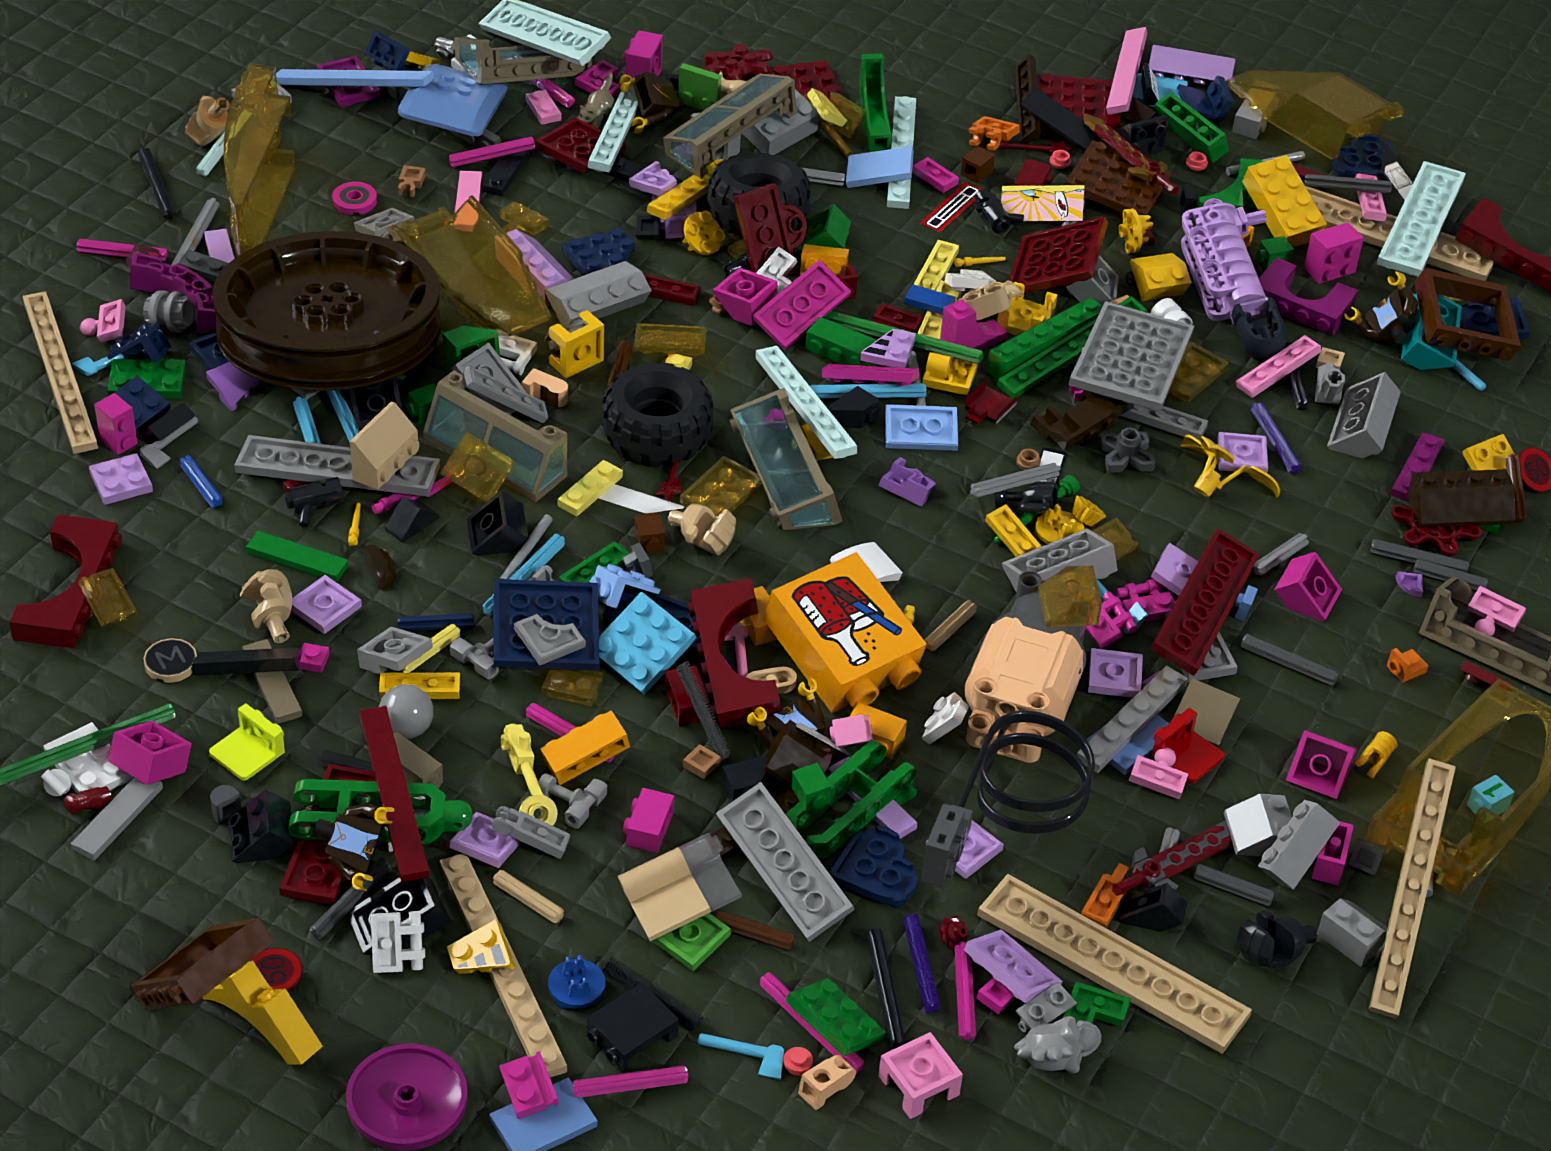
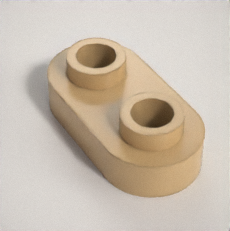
(784, 677)

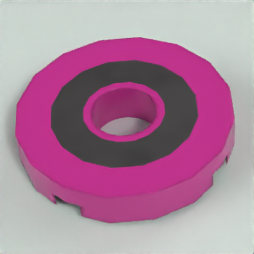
(344, 193)

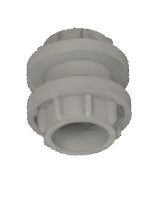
(169, 311)

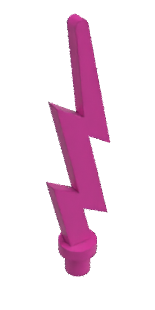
(386, 503)

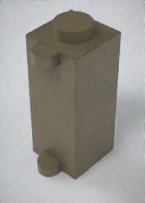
(417, 764)

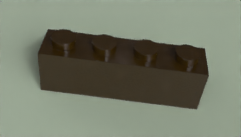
(1462, 498)

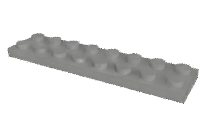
(319, 462)

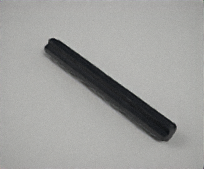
(156, 183)
(885, 988)

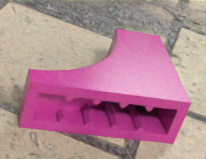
(962, 328)

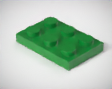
(163, 375)
(835, 1017)

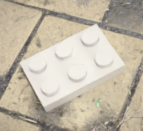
(90, 768)

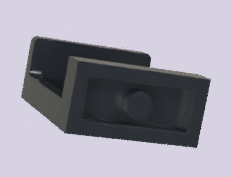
(630, 1025)

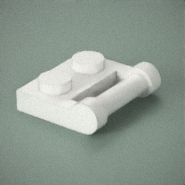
(517, 349)

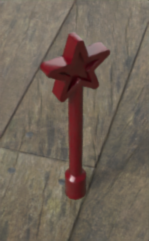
(1051, 148)
(672, 486)

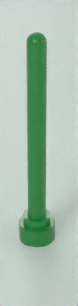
(1067, 487)

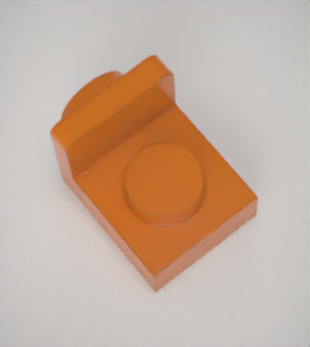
(1406, 664)

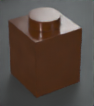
(977, 164)
(649, 532)

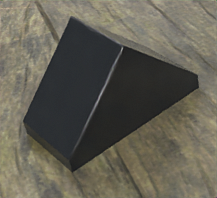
(409, 519)

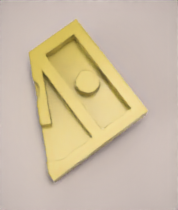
(826, 108)

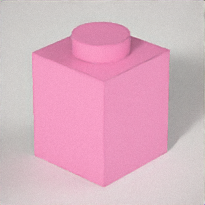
(851, 731)

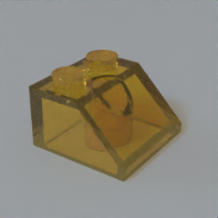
(477, 467)
(1071, 597)

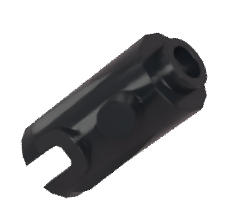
(993, 212)
(313, 495)

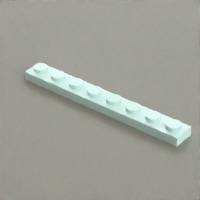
(614, 132)
(902, 137)
(806, 402)

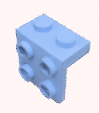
(612, 581)

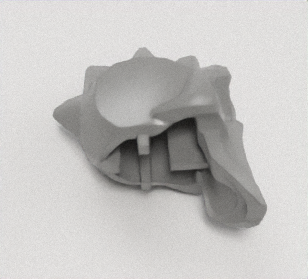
(1059, 1044)

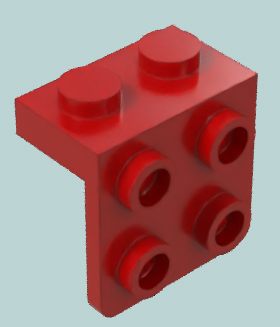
(1192, 751)

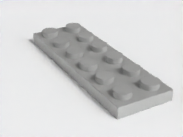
(785, 861)

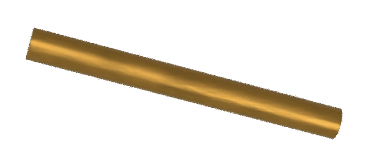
(833, 135)

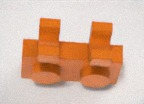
(993, 129)

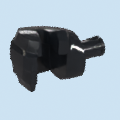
(1273, 940)

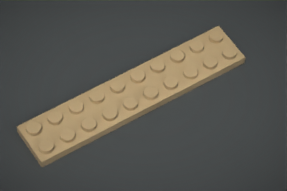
(1445, 254)
(1115, 963)

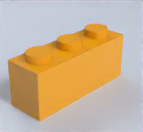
(585, 747)

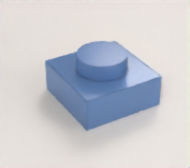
(1244, 602)

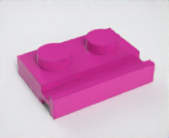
(528, 1085)

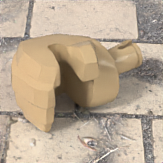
(208, 121)
(704, 528)
(274, 602)

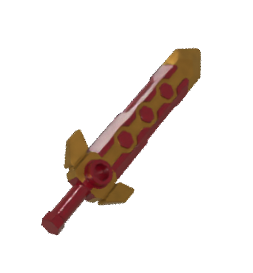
(1143, 167)

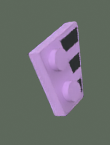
(891, 349)

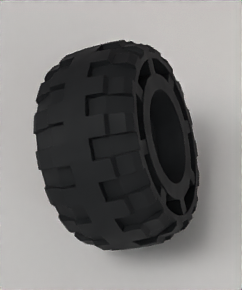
(751, 172)
(657, 414)

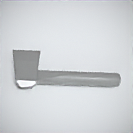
(152, 452)

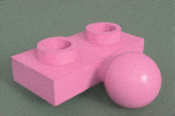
(110, 322)
(1495, 610)
(1159, 773)

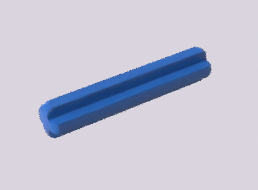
(201, 481)

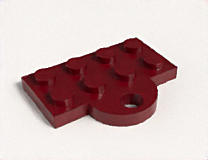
(767, 224)

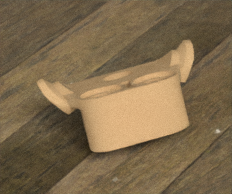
(991, 298)

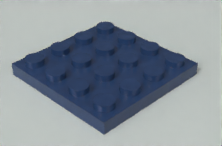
(554, 602)

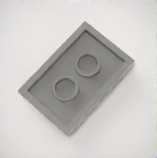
(489, 362)

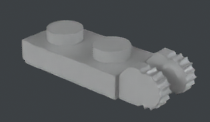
(530, 831)

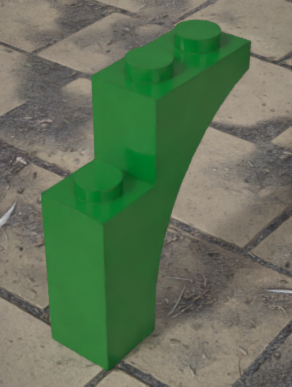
(872, 94)
(1237, 192)

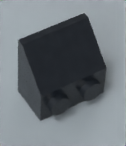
(497, 526)

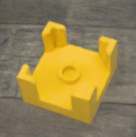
(1026, 314)
(579, 348)

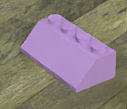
(1189, 65)
(542, 264)

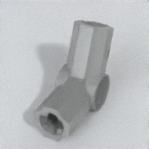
(1329, 384)

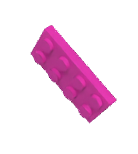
(801, 304)

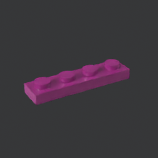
(1420, 460)

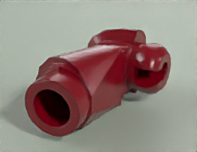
(87, 799)

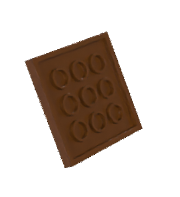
(1110, 182)

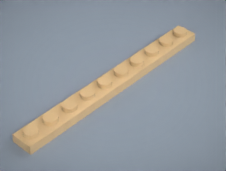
(60, 373)
(1412, 889)
(510, 984)

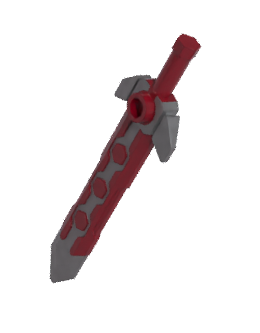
(1161, 867)

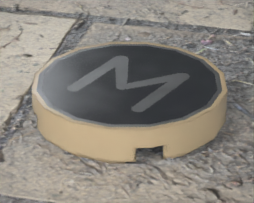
(169, 660)

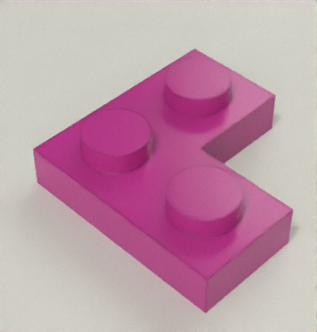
(594, 77)

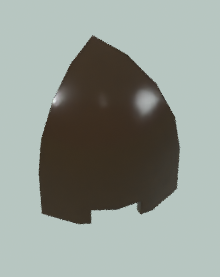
(1138, 111)
(380, 565)

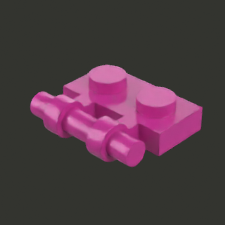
(1154, 604)
(1109, 629)

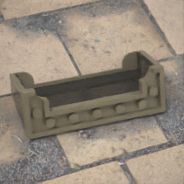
(1517, 653)

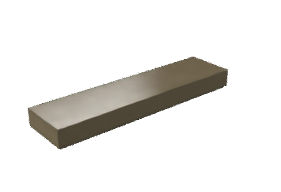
(276, 690)

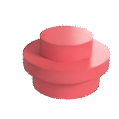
(1060, 159)
(1197, 161)
(798, 1060)

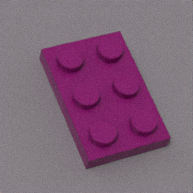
(350, 94)

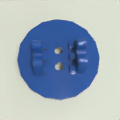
(577, 993)

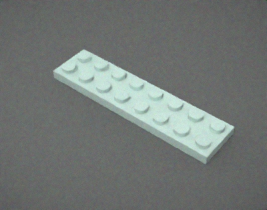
(545, 31)
(1421, 219)

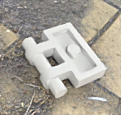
(387, 941)

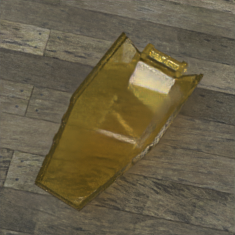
(478, 268)

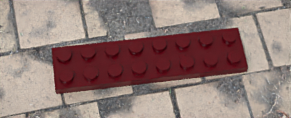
(1204, 602)

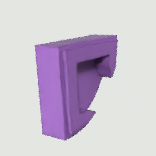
(1410, 583)

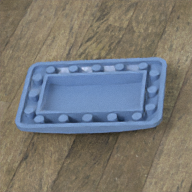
(453, 101)

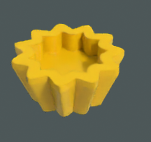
(1087, 511)

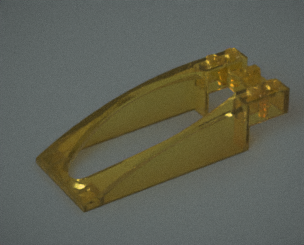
(253, 163)
(1489, 833)

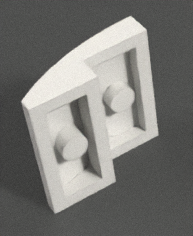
(875, 559)

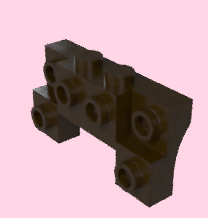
(1082, 421)

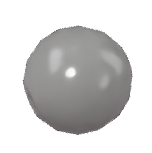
(408, 710)

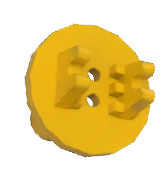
(1134, 229)
(703, 233)
(1057, 525)

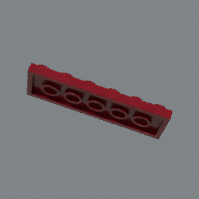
(310, 872)

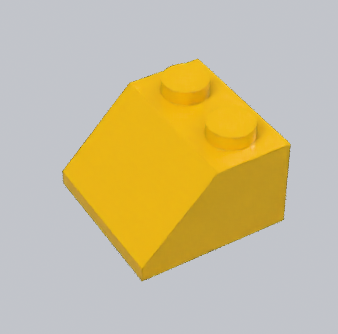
(1160, 276)

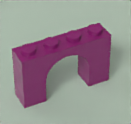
(1321, 314)

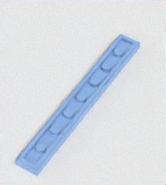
(354, 78)

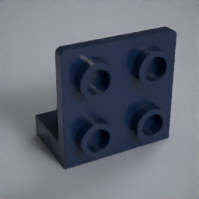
(387, 52)
(1210, 104)
(151, 337)

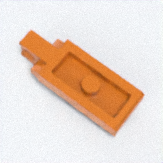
(1103, 901)

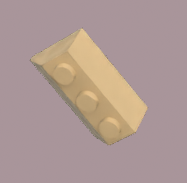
(383, 447)

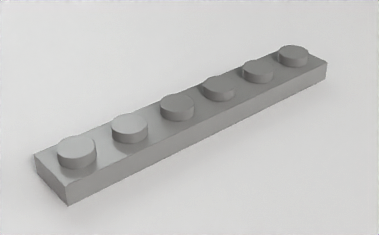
(1134, 717)

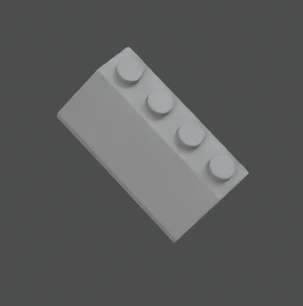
(599, 293)
(1365, 417)
(1078, 549)

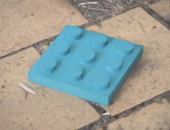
(643, 643)

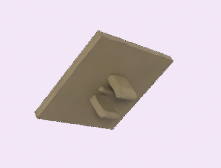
(1212, 707)

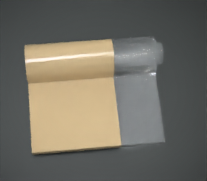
(679, 886)

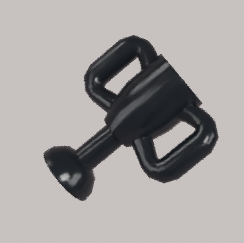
(1034, 499)

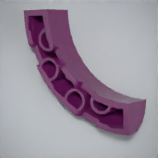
(151, 275)

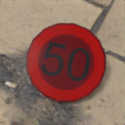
(1535, 469)
(279, 968)

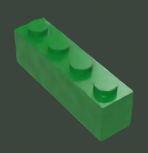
(1193, 127)
(838, 343)

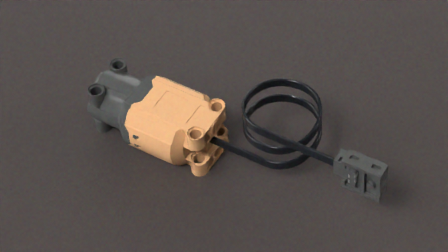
(1016, 699)

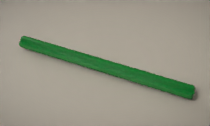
(921, 341)
(80, 745)

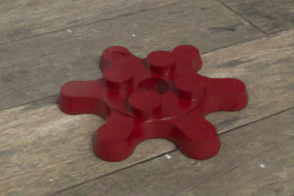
(738, 62)
(1442, 537)

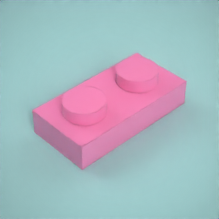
(543, 107)

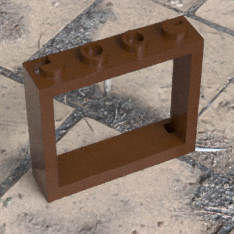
(1469, 289)
(202, 964)

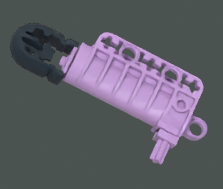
(1229, 275)

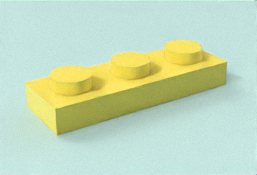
(590, 488)

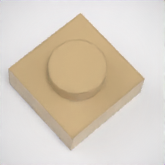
(1330, 356)

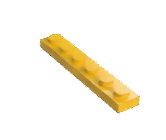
(681, 195)

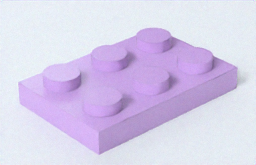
(1011, 965)

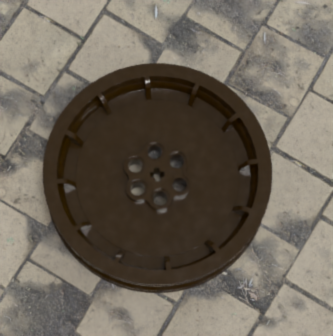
(327, 310)

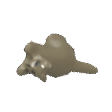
(598, 104)

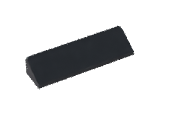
(1058, 119)
(247, 661)

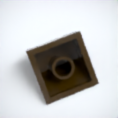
(794, 750)

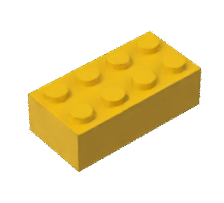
(1284, 198)

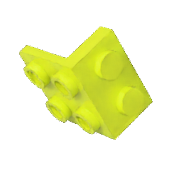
(250, 746)

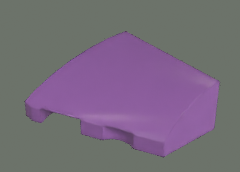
(231, 384)
(907, 483)

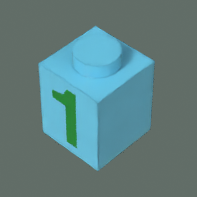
(1491, 794)

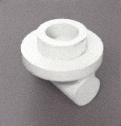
(57, 782)

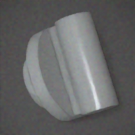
(444, 46)

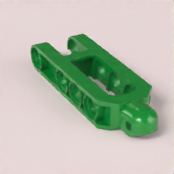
(343, 794)
(875, 796)

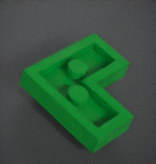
(1097, 1004)

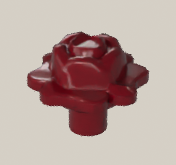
(952, 931)

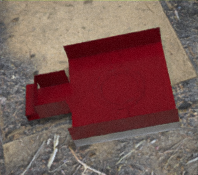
(988, 402)

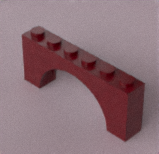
(1485, 235)
(717, 612)
(63, 618)

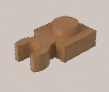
(411, 178)

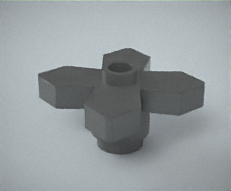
(1127, 449)

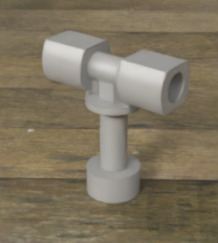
(477, 655)
(579, 800)

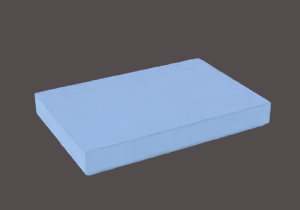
(879, 167)
(921, 427)

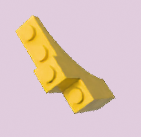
(269, 1012)

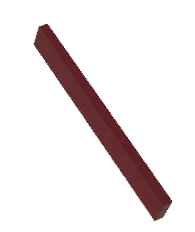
(394, 794)

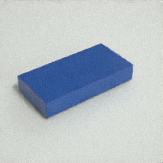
(928, 299)

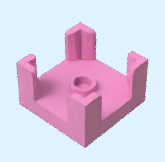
(920, 1071)

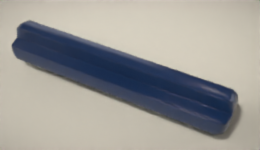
(435, 622)

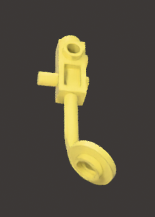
(518, 746)

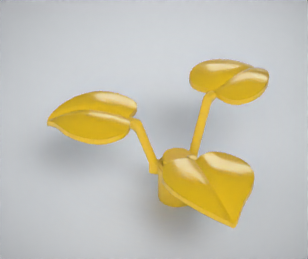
(1210, 478)

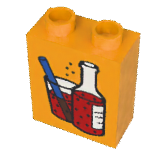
(845, 633)

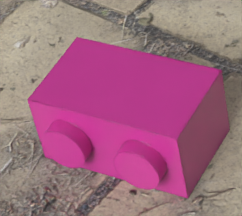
(116, 424)
(649, 820)
(1332, 857)

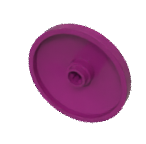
(406, 1097)

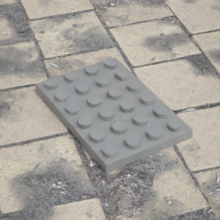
(1131, 356)

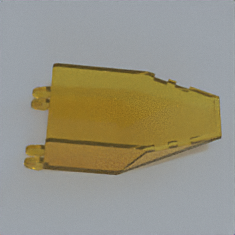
(1315, 105)

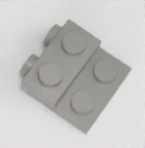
(381, 224)
(392, 650)

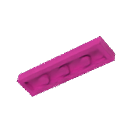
(880, 375)

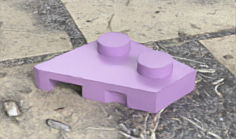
(653, 180)

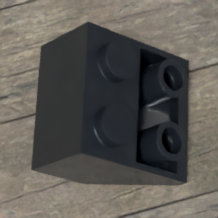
(1146, 135)
(260, 829)

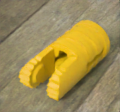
(1377, 752)

